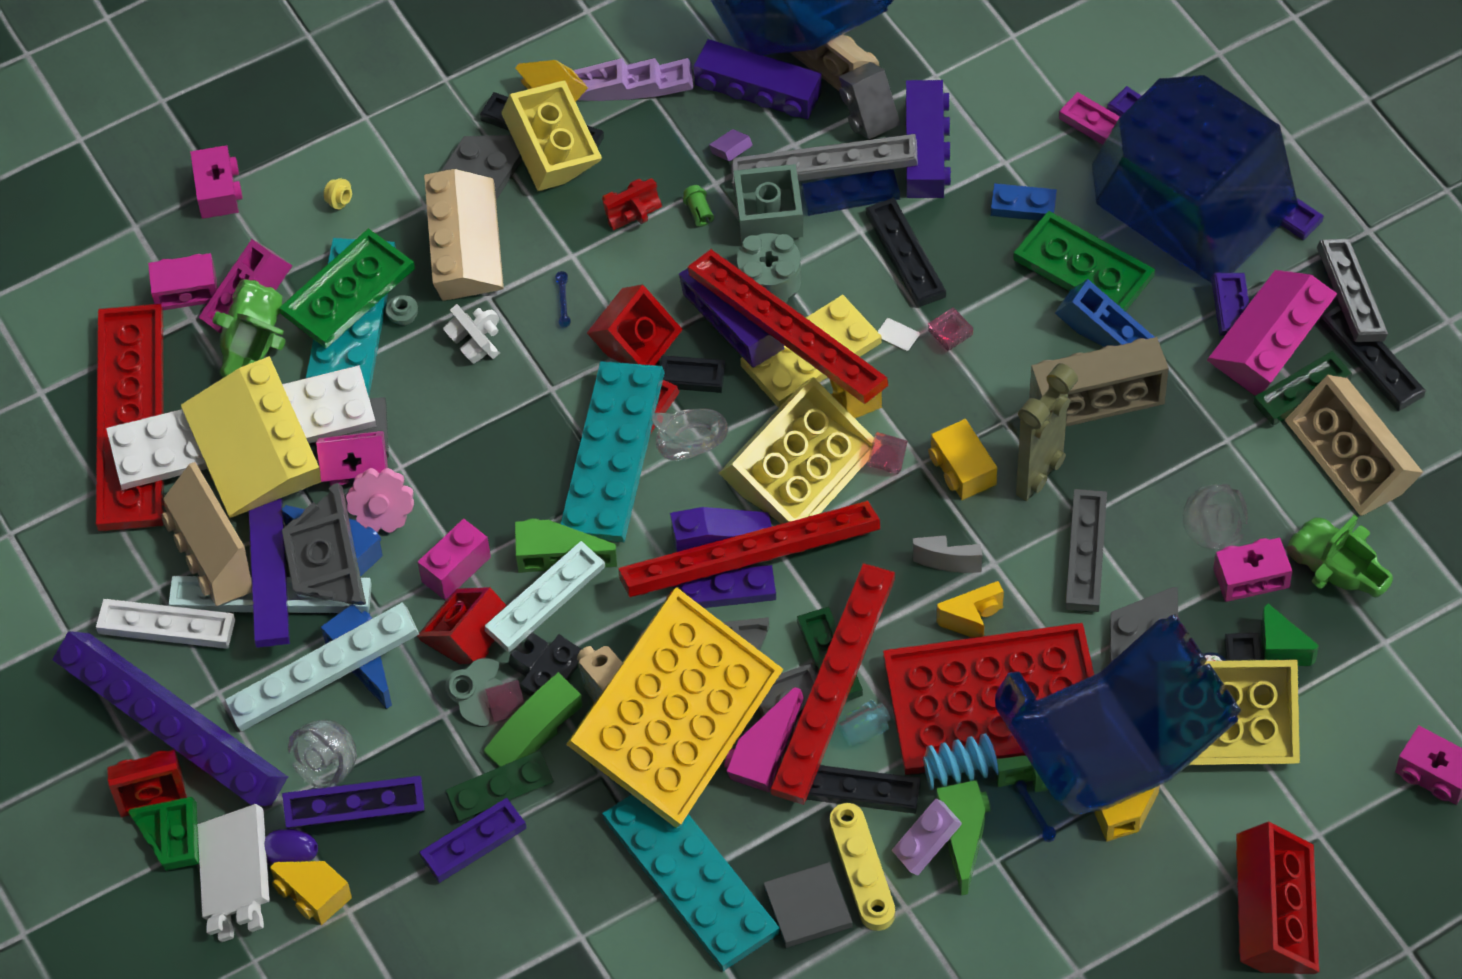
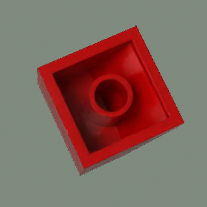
(634, 327)
(460, 624)
(146, 781)

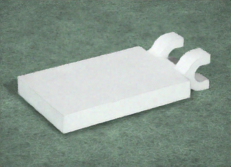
(233, 870)

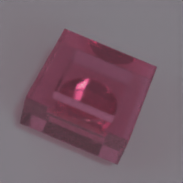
(950, 329)
(887, 453)
(504, 699)

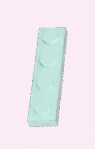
(544, 596)

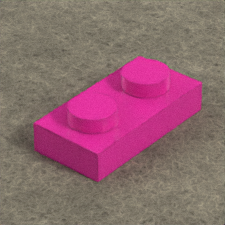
(1088, 117)

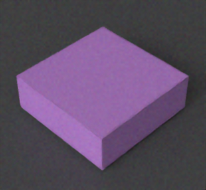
(730, 145)

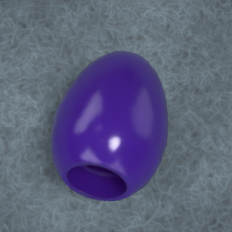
(289, 846)

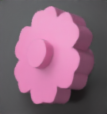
(380, 499)

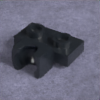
(544, 661)

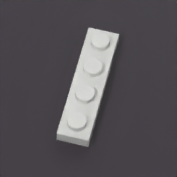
(165, 623)

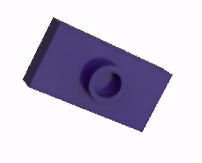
(1229, 298)

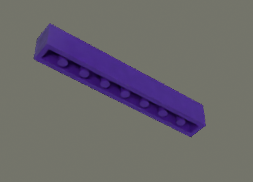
(170, 718)

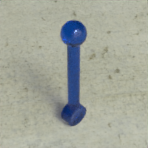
(562, 279)
(1048, 833)

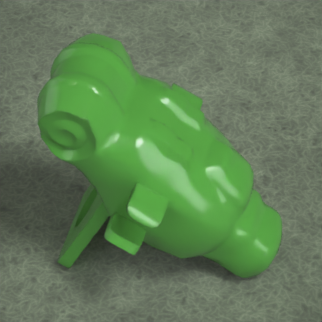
(249, 325)
(1339, 556)

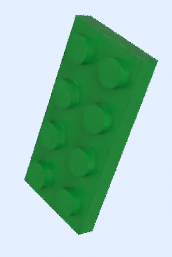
(1074, 255)
(347, 288)

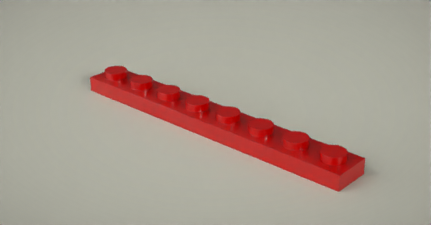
(788, 326)
(748, 549)
(833, 684)

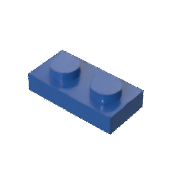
(1022, 201)

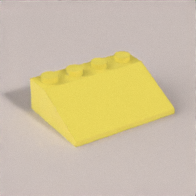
(251, 438)
(800, 455)
(1268, 716)

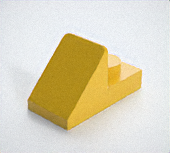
(964, 612)

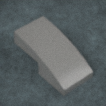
(936, 555)

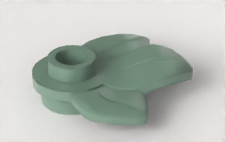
(474, 702)

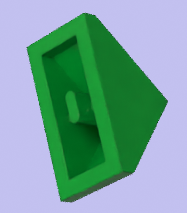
(1284, 640)

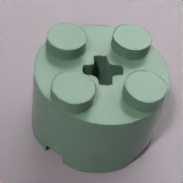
(772, 262)

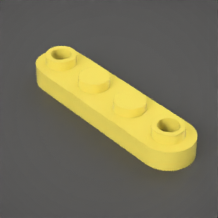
(862, 867)

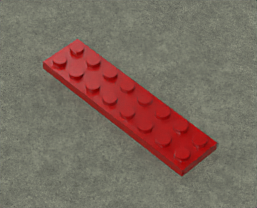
(127, 391)

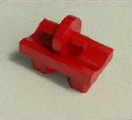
(631, 204)

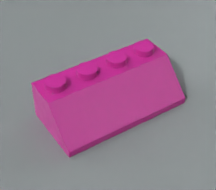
(1271, 329)

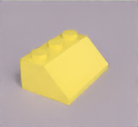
(550, 134)

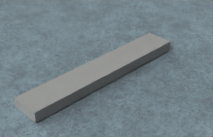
(839, 158)

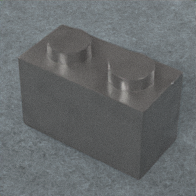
(869, 100)

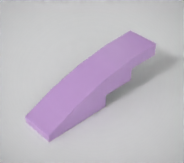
(638, 80)

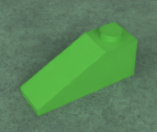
(546, 542)
(970, 808)

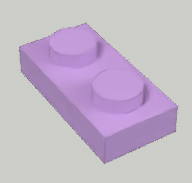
(926, 836)

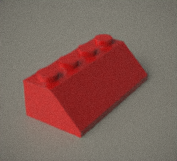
(1277, 901)

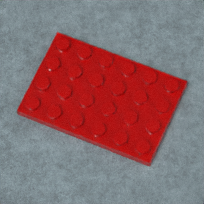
(951, 686)

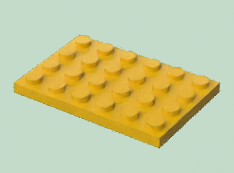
(675, 707)

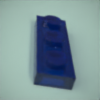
(850, 191)

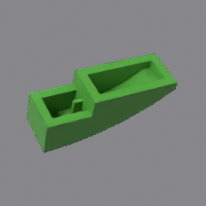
(534, 722)

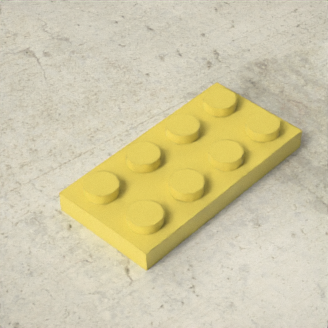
(787, 371)

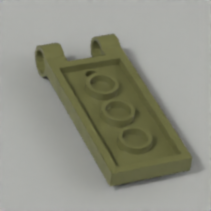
(1043, 432)

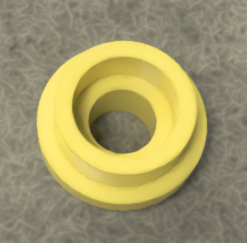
(338, 193)

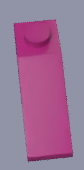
(253, 264)
(763, 745)

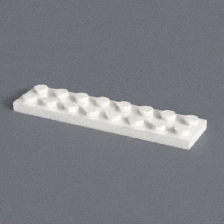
(165, 444)

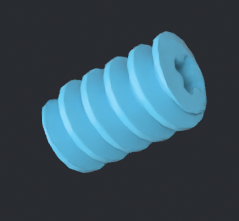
(959, 760)

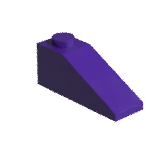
(708, 525)

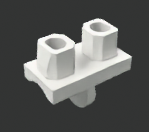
(479, 344)

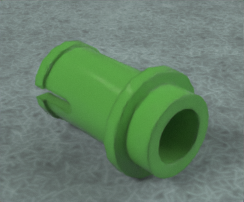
(696, 200)

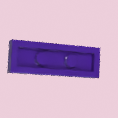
(732, 587)
(473, 840)

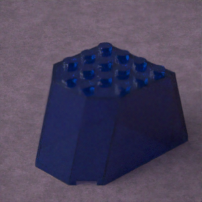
(1196, 174)

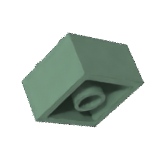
(768, 201)

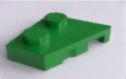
(170, 831)

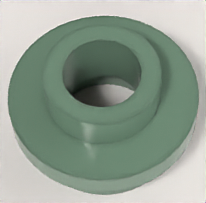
(403, 316)

